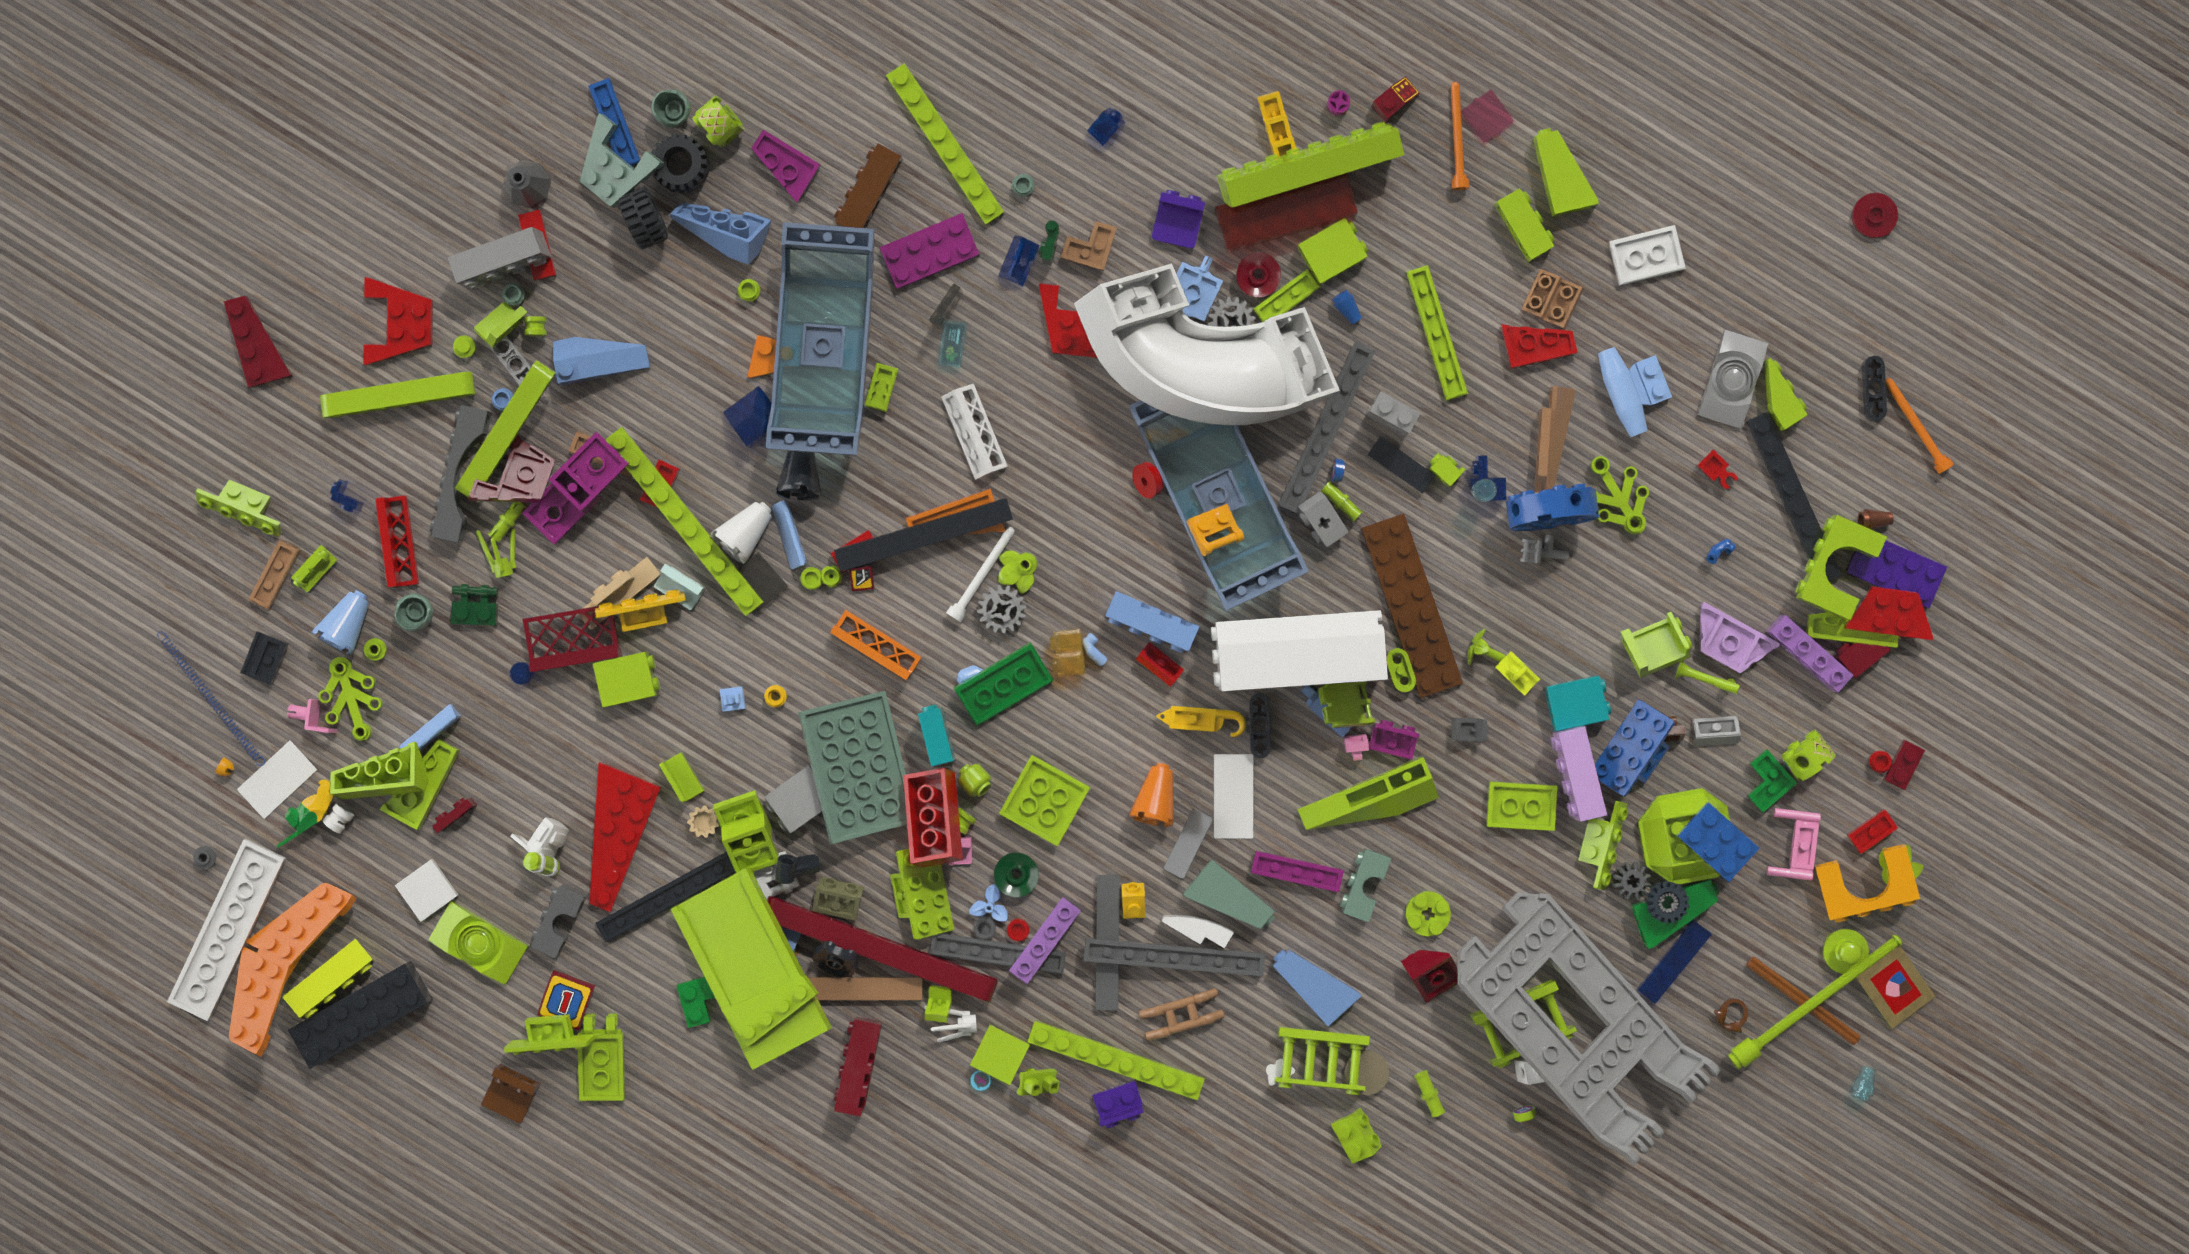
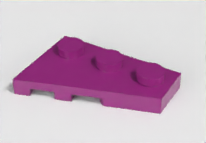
(787, 164)

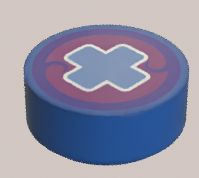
(1338, 470)

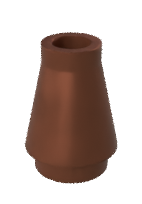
(1875, 519)

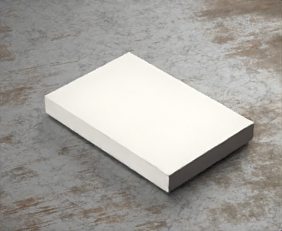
(1646, 255)

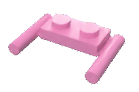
(1803, 845)

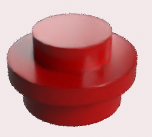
(1880, 761)

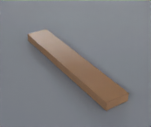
(868, 988)

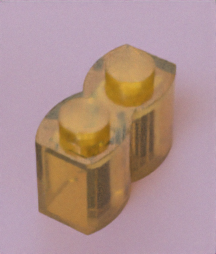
(1068, 652)

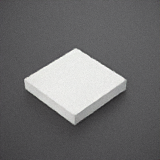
(426, 890)

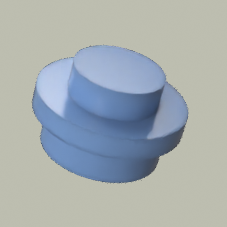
(501, 398)

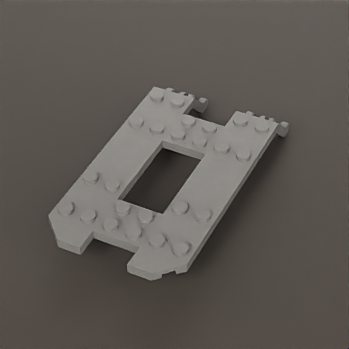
(1630, 1035)

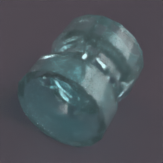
(1484, 490)

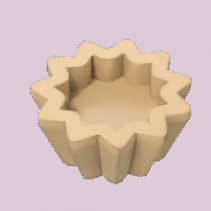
(703, 821)

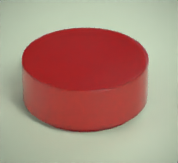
(1018, 929)

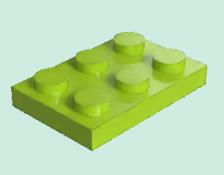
(1521, 806)

